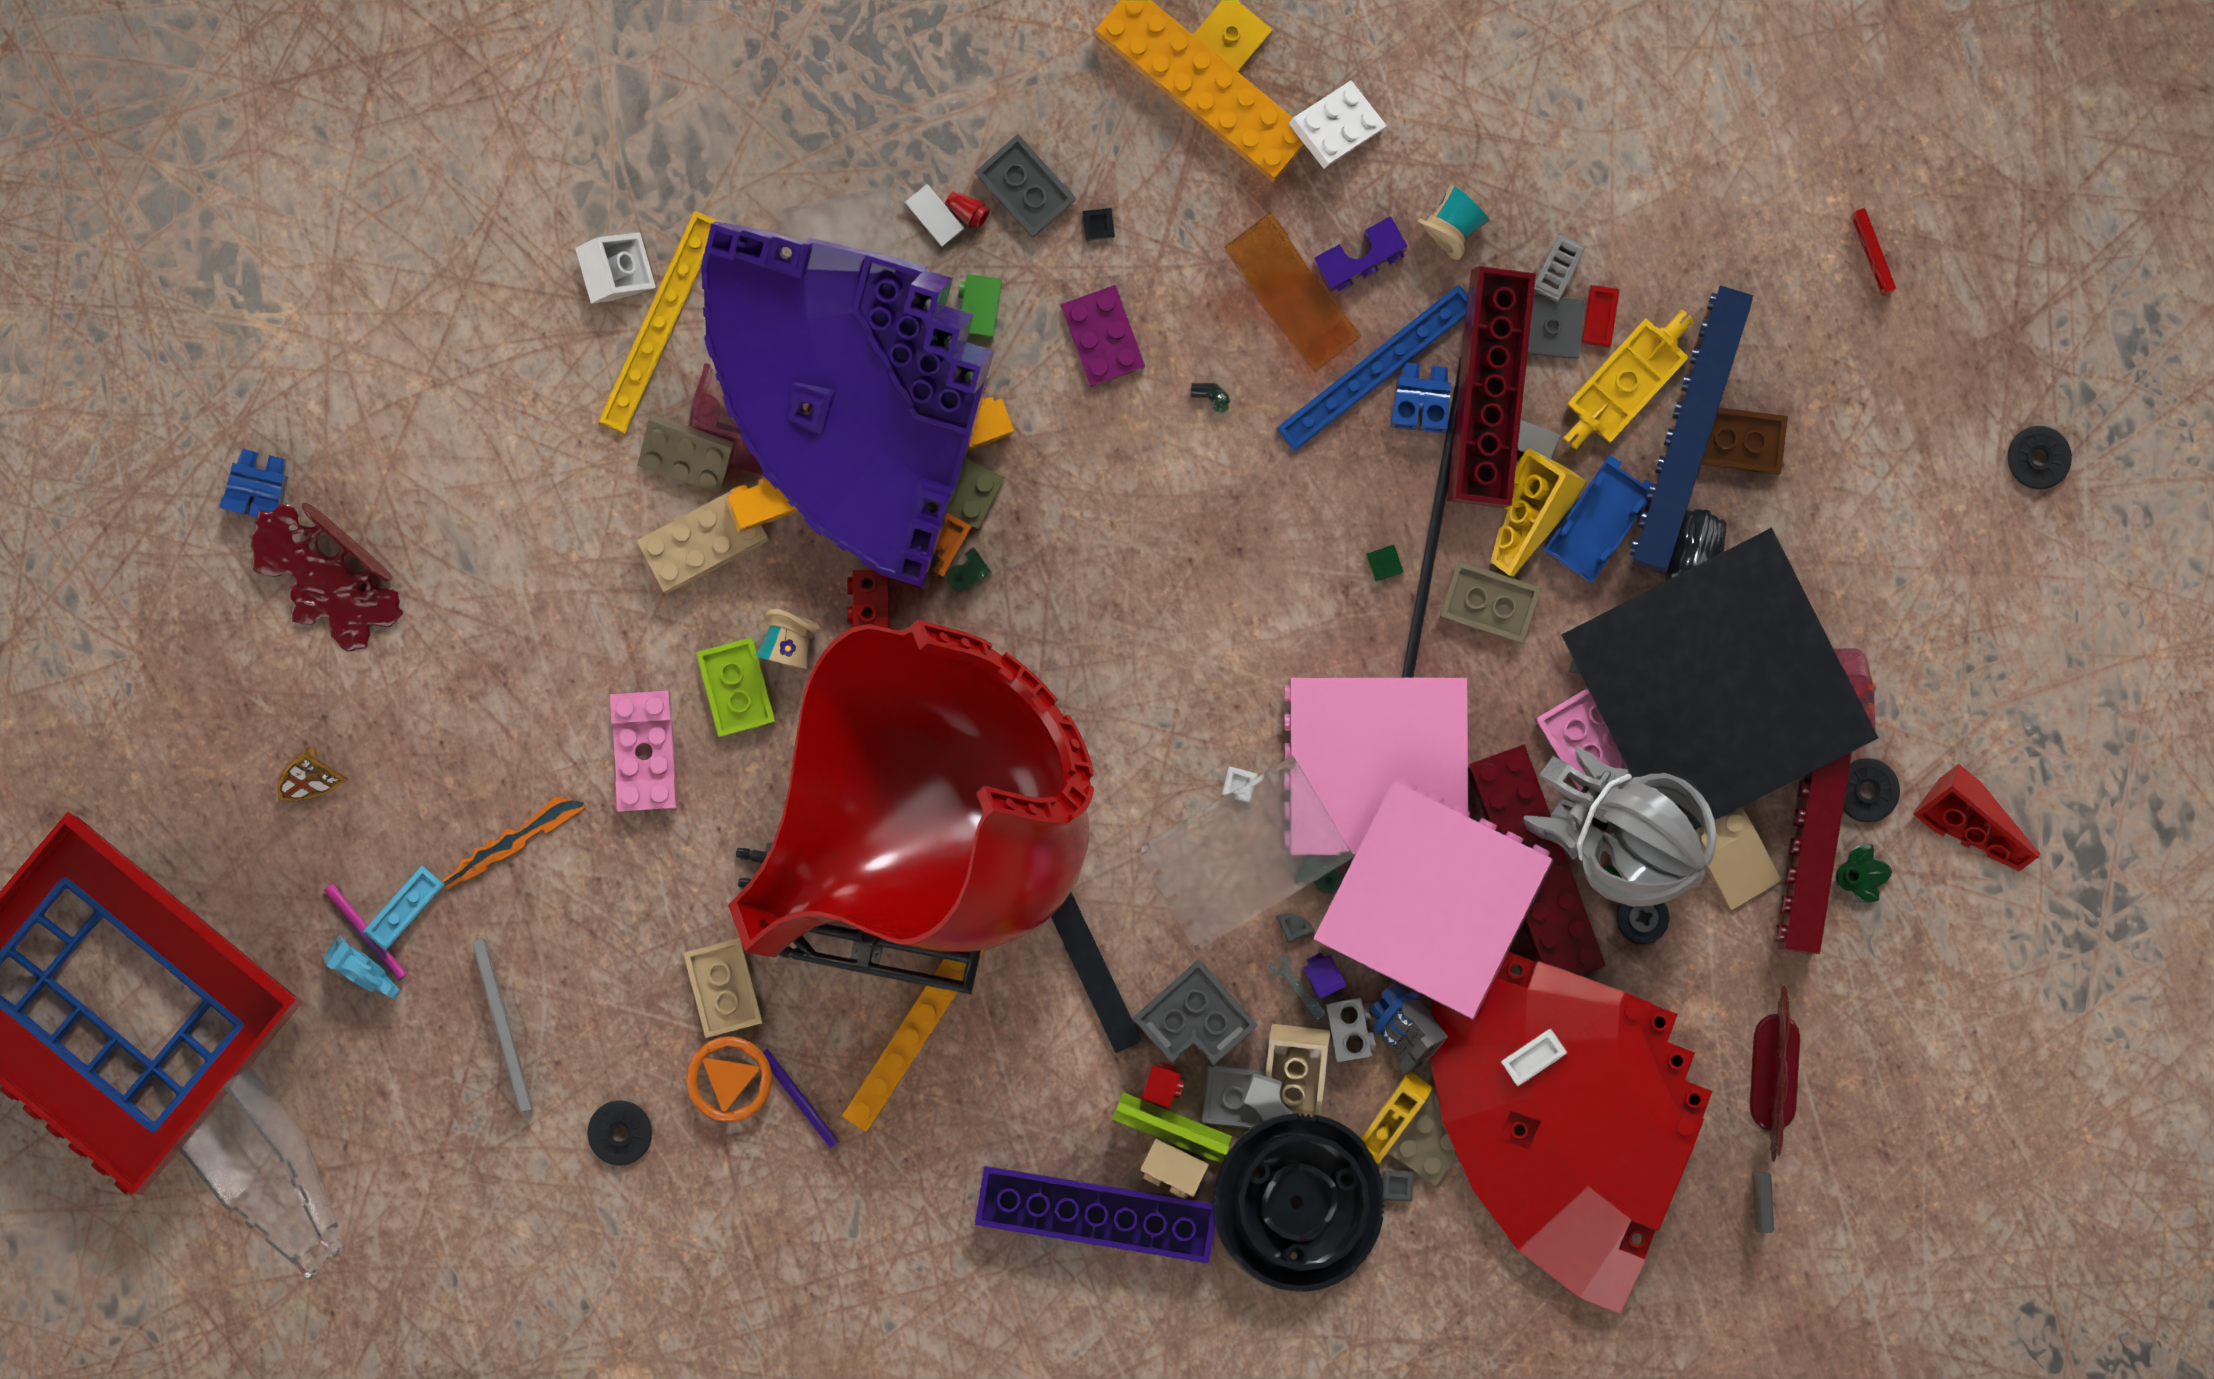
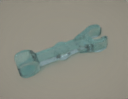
(1311, 1004)

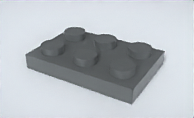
(1025, 186)

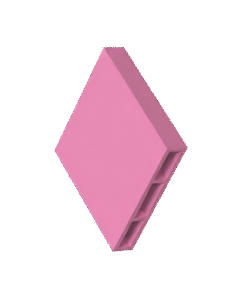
(1372, 731)
(1434, 898)

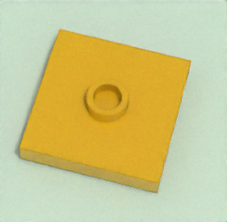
(1233, 33)

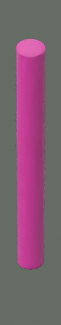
(360, 925)

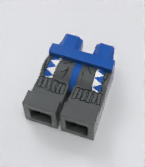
(1407, 1027)

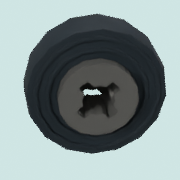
(1634, 922)

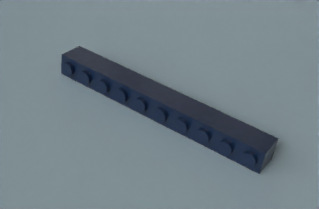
(1692, 431)

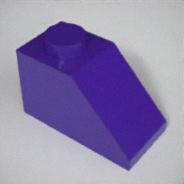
(1323, 975)

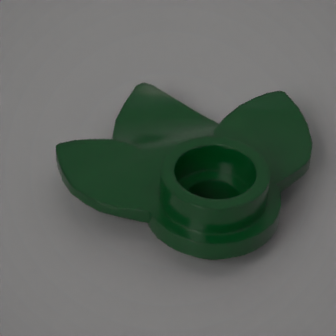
(1867, 872)

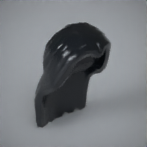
(1698, 541)

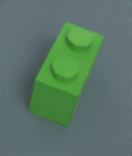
(982, 299)

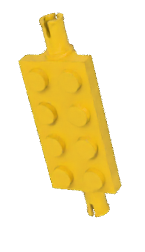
(1628, 380)

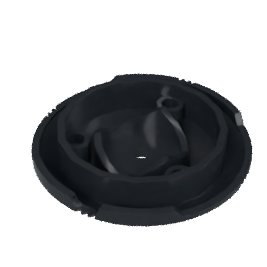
(1335, 1221)

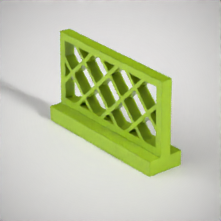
(1172, 1127)

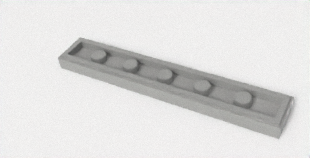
(502, 1025)

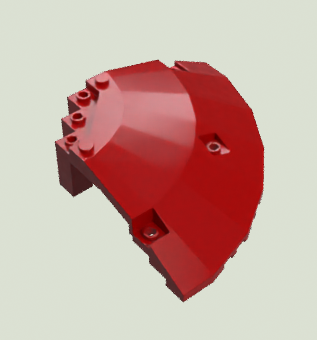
(1600, 1124)

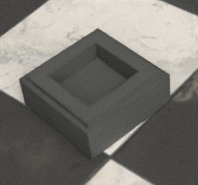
(1397, 1185)

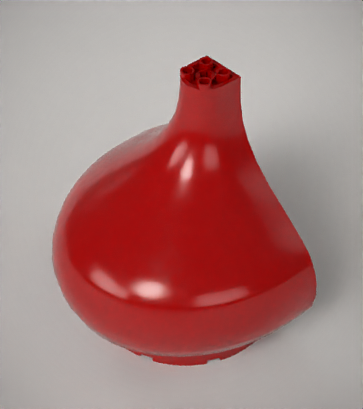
(923, 798)

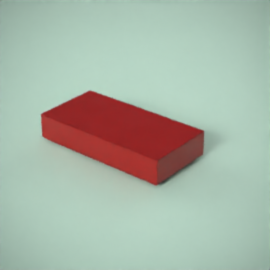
(1600, 316)

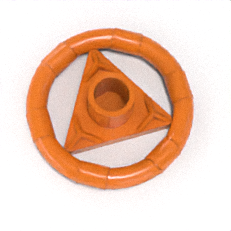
(729, 1079)

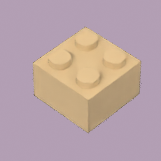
(1173, 1168)

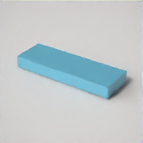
(403, 908)

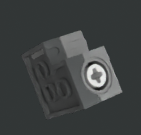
(1196, 1012)

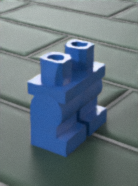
(1423, 396)
(250, 483)

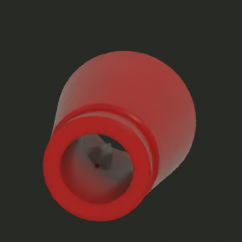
(968, 209)

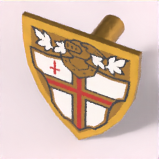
(307, 778)

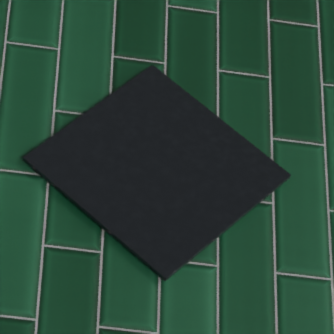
(1722, 679)

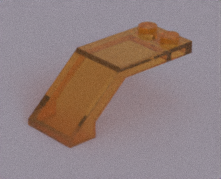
(1291, 292)

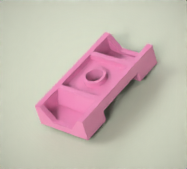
(637, 721)

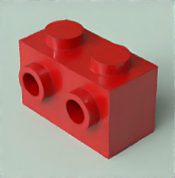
(869, 598)
(1163, 1084)

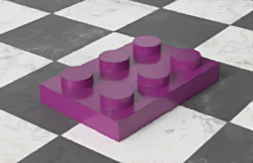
(1102, 336)

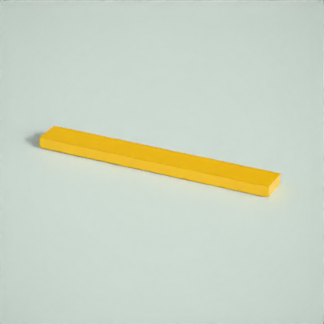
(657, 325)

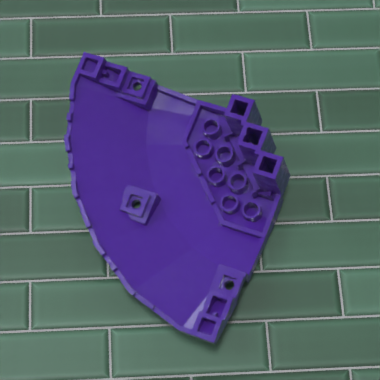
(876, 363)

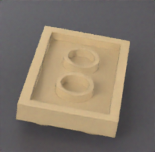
(723, 988)

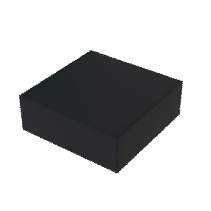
(1098, 224)

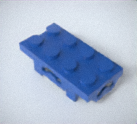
(1599, 520)

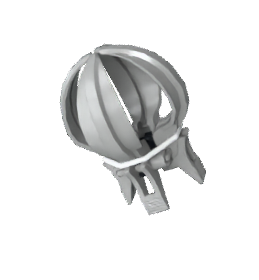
(1647, 835)

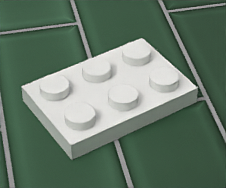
(1337, 124)

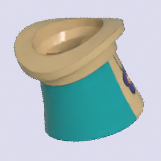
(1454, 221)
(787, 639)

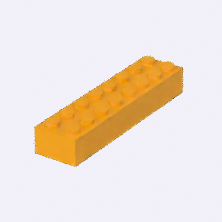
(1202, 84)

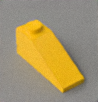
(1395, 1115)

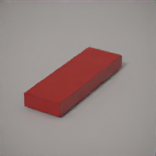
(1873, 252)

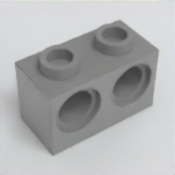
(1341, 1031)

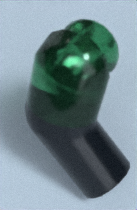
(1214, 393)

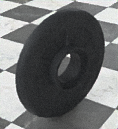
(2021, 460)
(1886, 793)
(638, 1129)

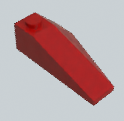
(1970, 813)

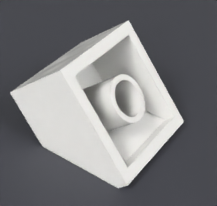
(615, 267)

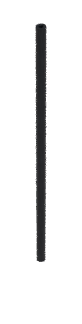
(1431, 543)

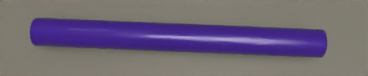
(800, 1100)

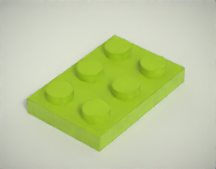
(735, 687)

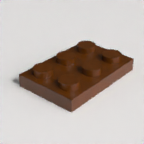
(1747, 441)

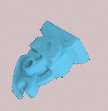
(359, 968)

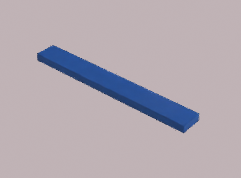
(1375, 369)

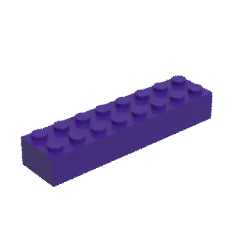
(1096, 1214)

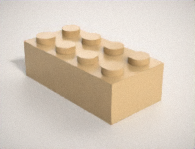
(697, 544)

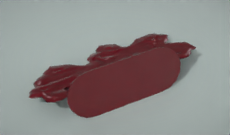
(323, 582)
(1775, 1073)

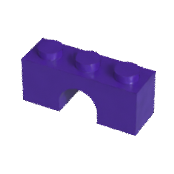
(1339, 269)

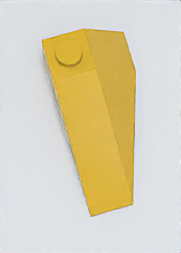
(1540, 500)

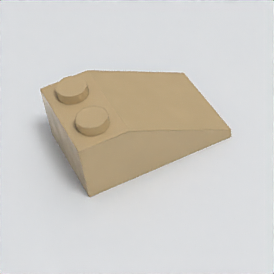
(1739, 860)
(1300, 1062)

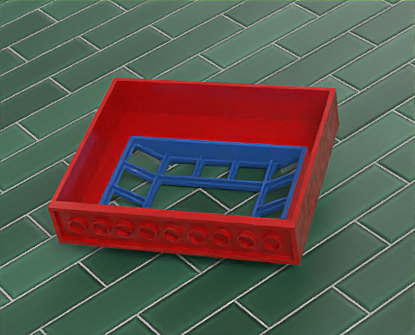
(64, 1088)

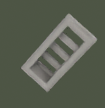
(1567, 252)

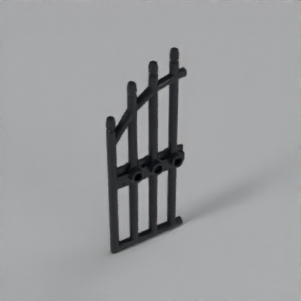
(868, 949)

